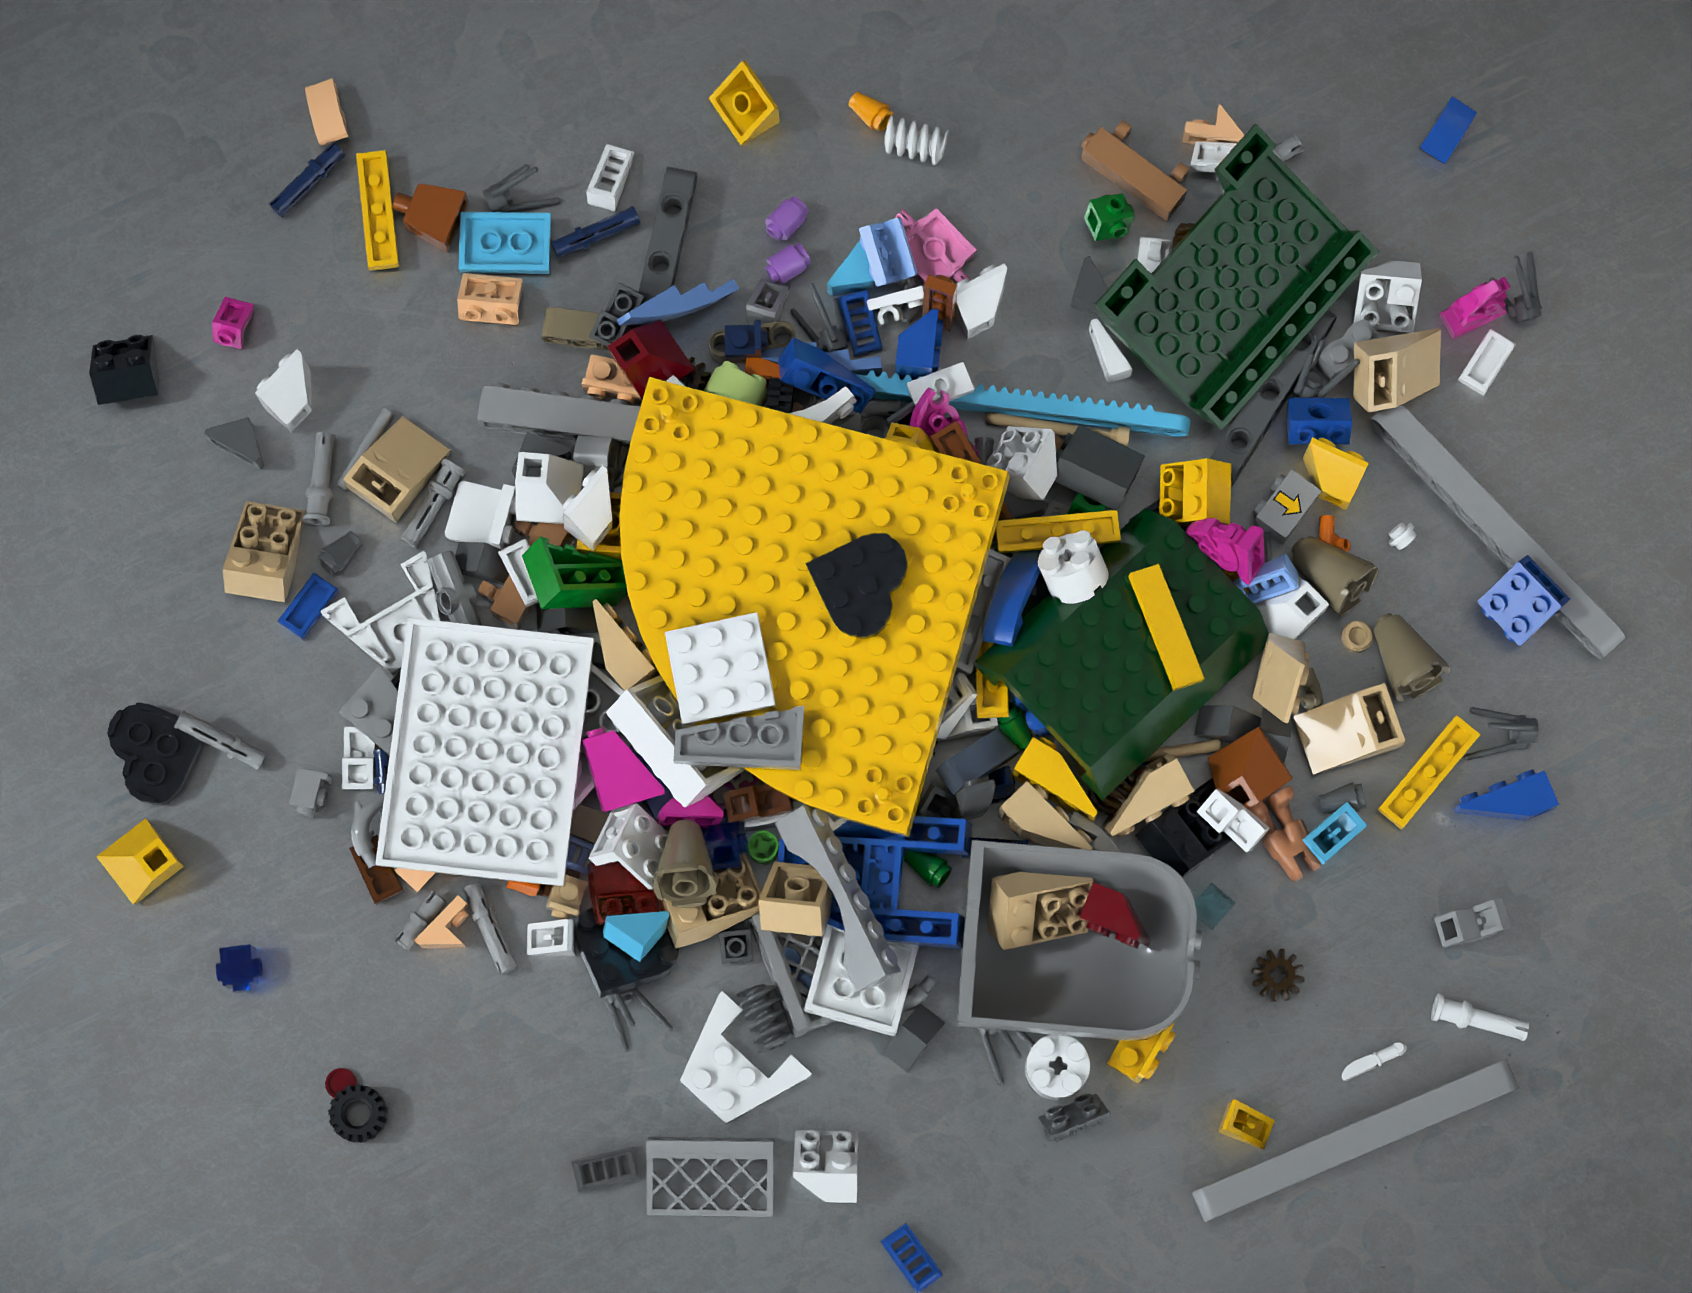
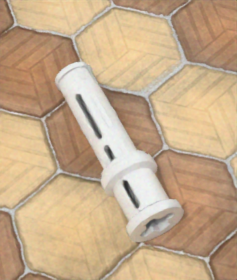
(1464, 1014)

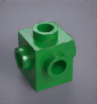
(1109, 217)

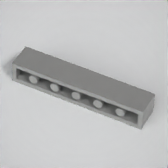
(555, 414)

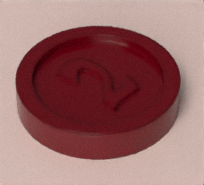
(338, 1080)

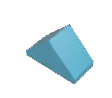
(852, 274)
(1334, 832)
(636, 932)

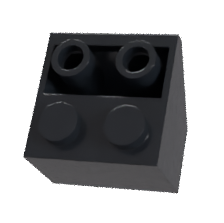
(124, 369)

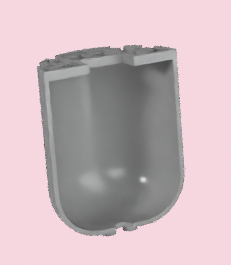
(1083, 980)

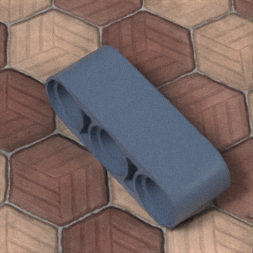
(977, 760)

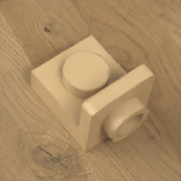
(567, 900)

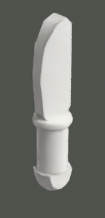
(1371, 1061)

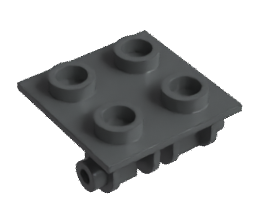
(1084, 1111)

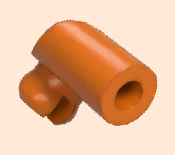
(1327, 534)

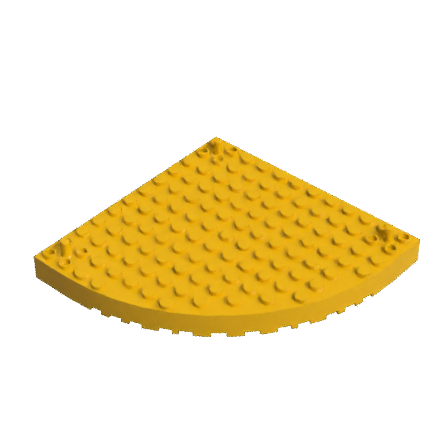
(720, 527)

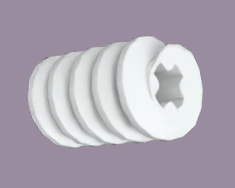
(915, 141)

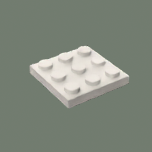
(720, 668)
(836, 998)

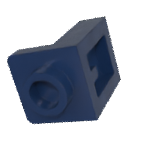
(745, 340)
(1004, 784)

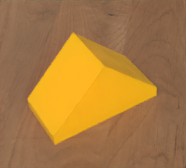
(1246, 1124)

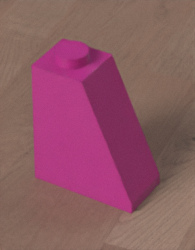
(617, 771)

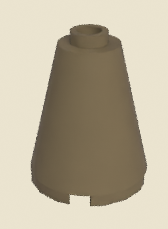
(1334, 572)
(1407, 658)
(685, 867)

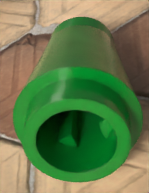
(1016, 726)
(929, 867)

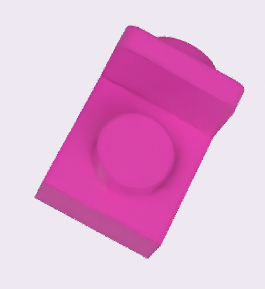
(231, 322)

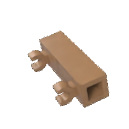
(1134, 173)
(507, 602)

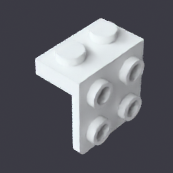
(482, 514)

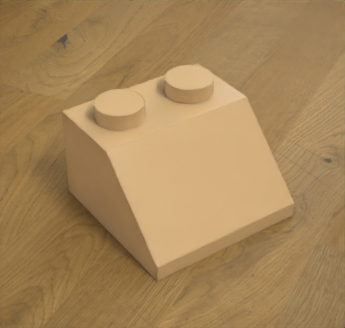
(795, 900)

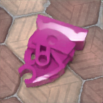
(1476, 308)
(930, 414)
(1230, 546)

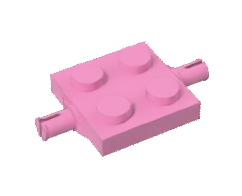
(937, 246)

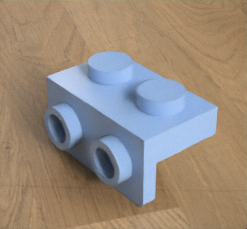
(888, 252)

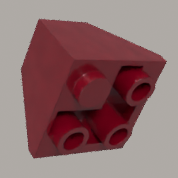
(649, 353)
(1112, 912)

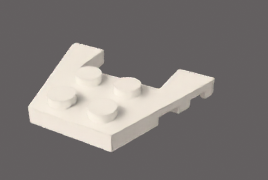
(385, 632)
(726, 1077)

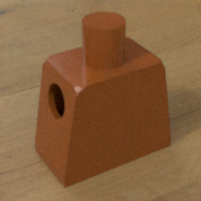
(432, 213)

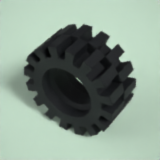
(780, 395)
(339, 1108)

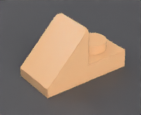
(1223, 131)
(438, 933)

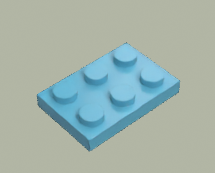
(505, 242)

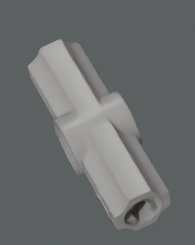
(454, 595)

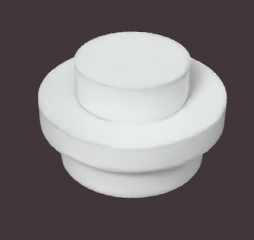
(1402, 535)

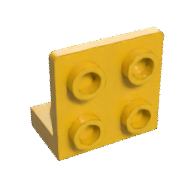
(1137, 1057)

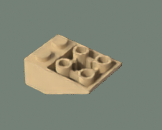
(1396, 368)
(396, 468)
(263, 552)
(621, 649)
(1281, 675)
(1349, 729)
(1155, 788)
(1038, 822)
(733, 902)
(1036, 908)

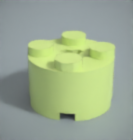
(737, 385)

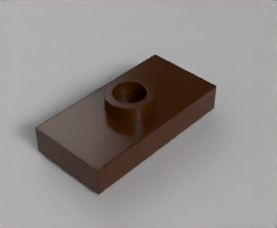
(380, 880)

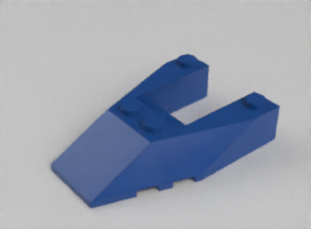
(878, 869)

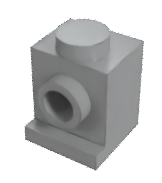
(309, 791)

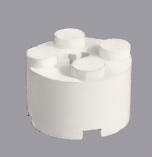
(1072, 567)
(1072, 1056)

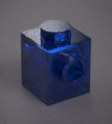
(726, 845)
(239, 968)

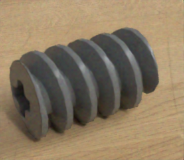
(764, 1016)

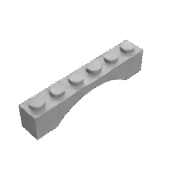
(866, 950)

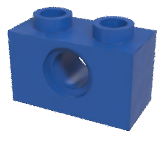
(1318, 419)

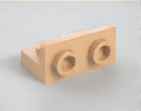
(489, 298)
(607, 379)

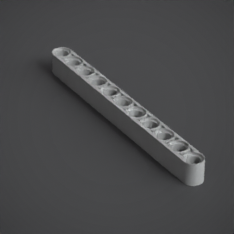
(1493, 523)
(1355, 1140)

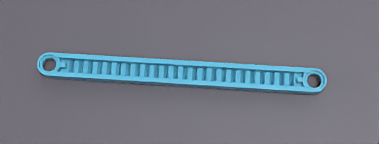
(1044, 408)

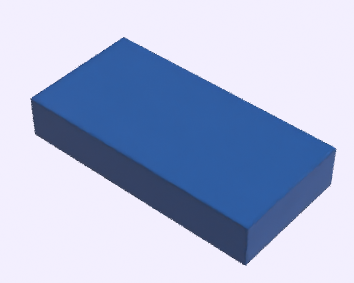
(306, 606)

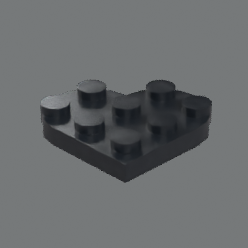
(858, 582)
(153, 751)
(613, 968)

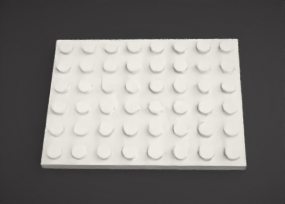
(485, 752)

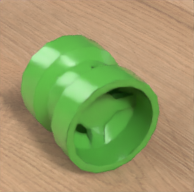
(761, 842)

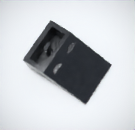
(1182, 835)

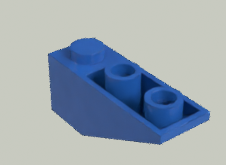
(820, 374)
(1517, 801)

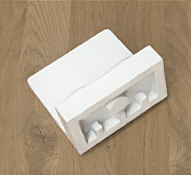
(633, 841)

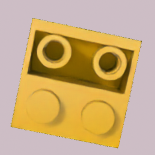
(1195, 491)

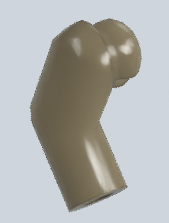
(1313, 696)

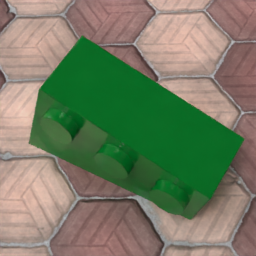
(573, 578)

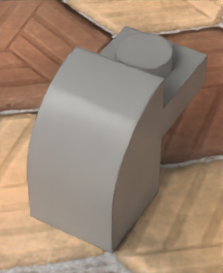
(1473, 923)

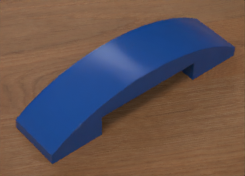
(1010, 598)

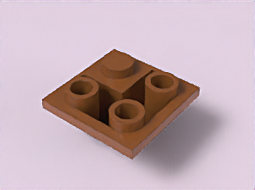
(1249, 768)

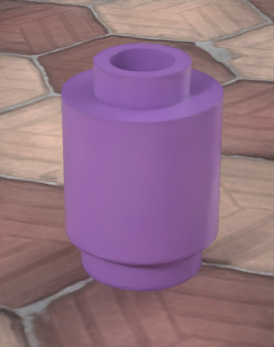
(786, 218)
(787, 263)

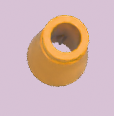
(871, 111)

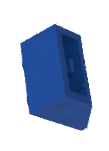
(917, 345)

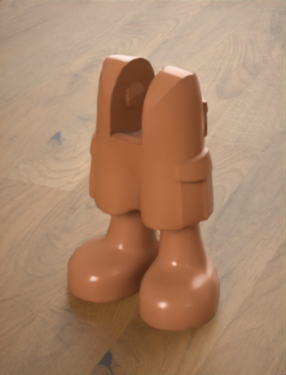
(1286, 842)

